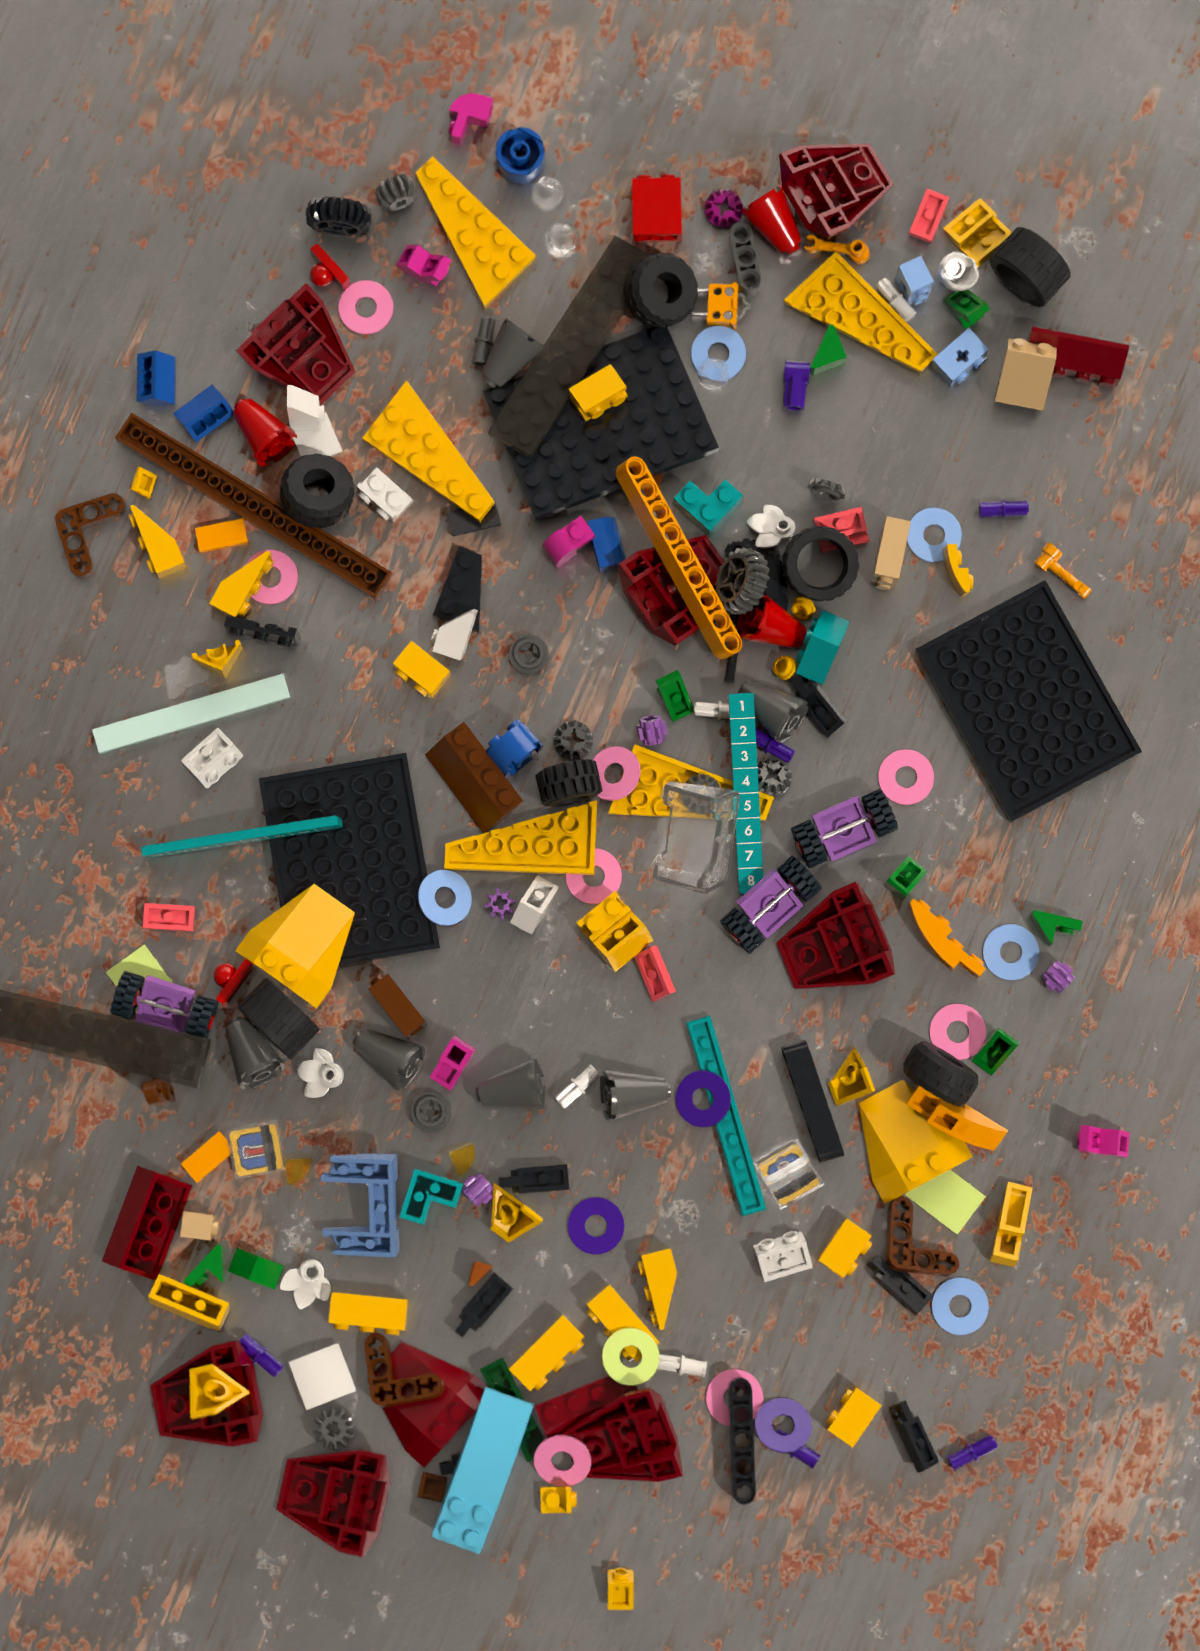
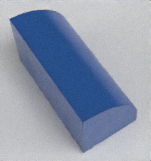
(155, 378)
(204, 413)
(607, 543)

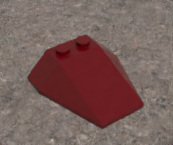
(832, 184)
(299, 346)
(655, 595)
(838, 943)
(429, 1424)
(231, 1426)
(631, 1439)
(337, 1497)

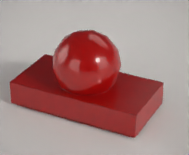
(326, 270)
(231, 979)

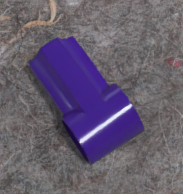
(795, 378)

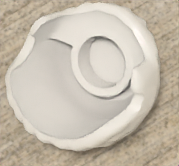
(957, 271)

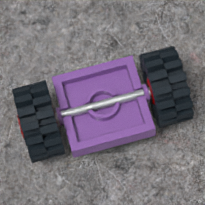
(844, 828)
(770, 904)
(163, 1005)

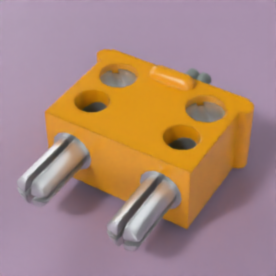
(721, 305)

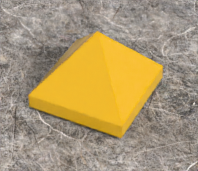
(143, 482)

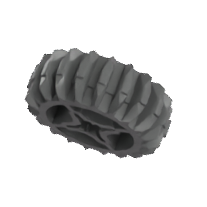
(742, 580)

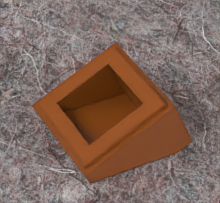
(477, 1272)

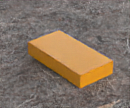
(221, 535)
(207, 1157)

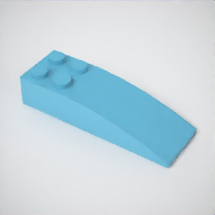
(482, 1470)

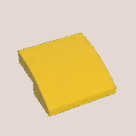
(977, 232)

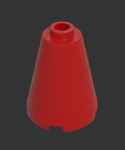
(774, 220)
(263, 432)
(771, 625)

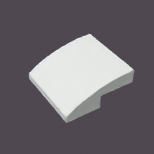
(321, 1376)

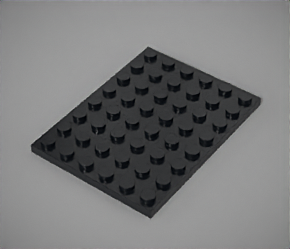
(655, 422)
(1028, 701)
(367, 864)

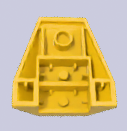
(301, 943)
(902, 1144)

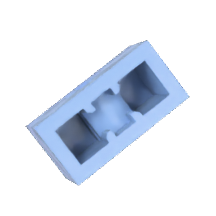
(914, 281)
(965, 345)

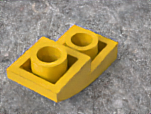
(959, 576)

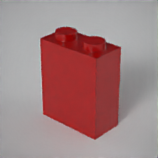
(656, 208)

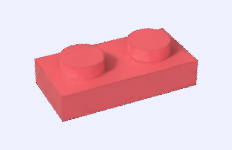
(928, 216)
(169, 917)
(654, 973)

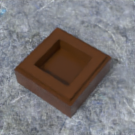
(432, 1487)

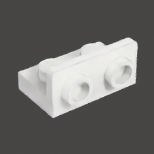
(384, 495)
(212, 758)
(783, 1255)

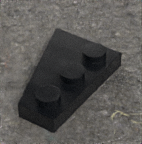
(461, 588)
(240, 627)

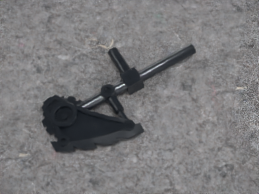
(776, 588)

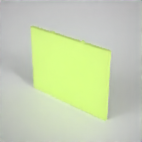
(140, 963)
(948, 1199)

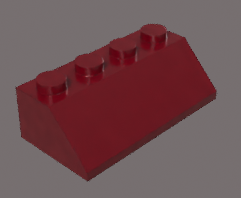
(1083, 356)
(146, 1223)
(573, 1406)

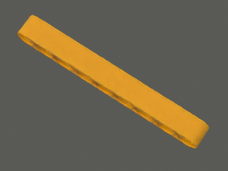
(668, 553)

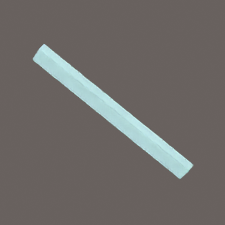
(191, 713)

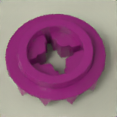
(728, 218)

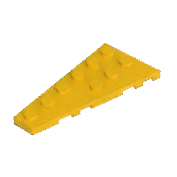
(481, 241)
(844, 299)
(419, 445)
(654, 774)
(543, 845)

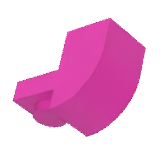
(470, 109)
(423, 265)
(565, 542)
(452, 1062)
(1103, 1141)

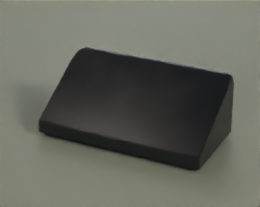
(463, 523)

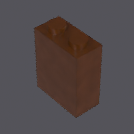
(397, 1005)

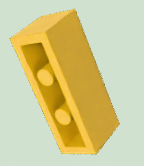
(189, 1303)
(368, 1313)
(615, 1316)
(547, 1354)

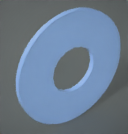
(723, 335)
(928, 517)
(427, 901)
(1016, 934)
(978, 1310)

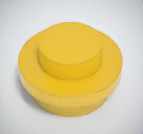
(803, 608)
(784, 667)

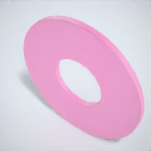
(378, 319)
(288, 580)
(911, 759)
(630, 777)
(597, 894)
(961, 1013)
(716, 1392)
(567, 1444)

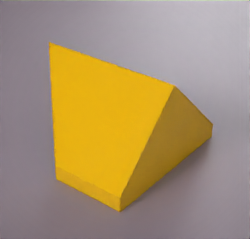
(219, 659)
(851, 1080)
(510, 1216)
(212, 1391)

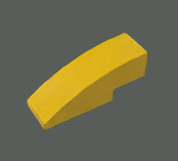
(1011, 1224)

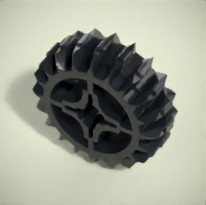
(338, 216)

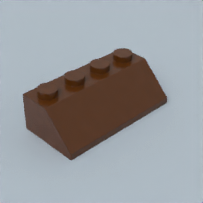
(474, 778)

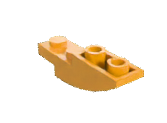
(934, 934)
(956, 1121)

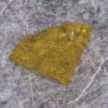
(463, 1159)
(297, 1169)

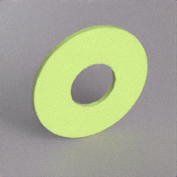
(617, 1370)

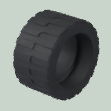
(1029, 267)
(850, 563)
(278, 1018)

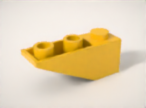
(162, 548)
(236, 590)
(661, 1277)

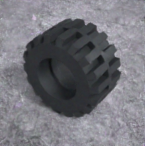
(568, 782)

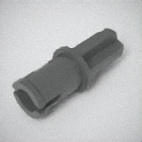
(483, 341)

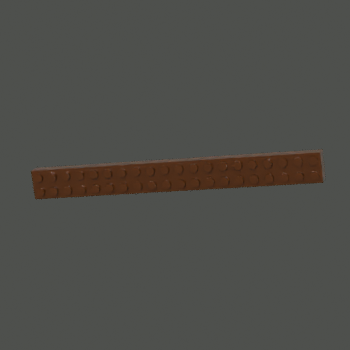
(252, 506)

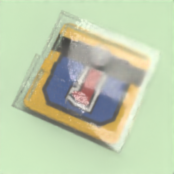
(256, 1150)
(788, 1174)

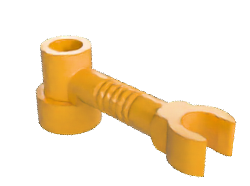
(857, 257)
(1049, 559)

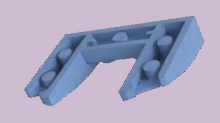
(382, 1234)

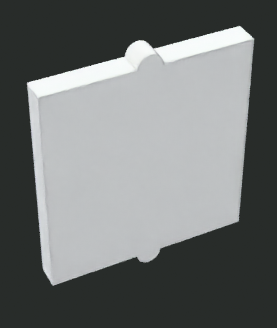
(318, 441)

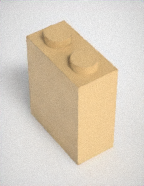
(1025, 374)
(890, 553)

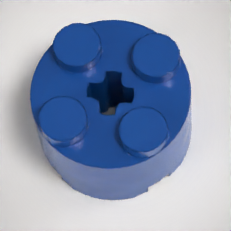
(514, 143)
(514, 748)

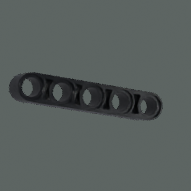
(812, 1102)
(747, 1452)

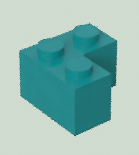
(707, 511)
(822, 645)
(424, 1190)

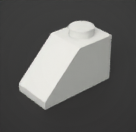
(304, 409)
(454, 635)
(534, 904)

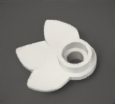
(768, 526)
(316, 1071)
(306, 1287)

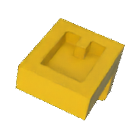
(557, 1499)
(620, 1589)

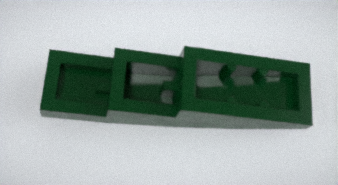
(500, 1379)

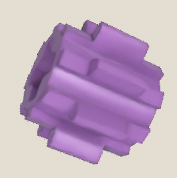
(652, 730)
(495, 910)
(1058, 977)
(478, 1189)

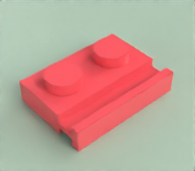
(849, 522)

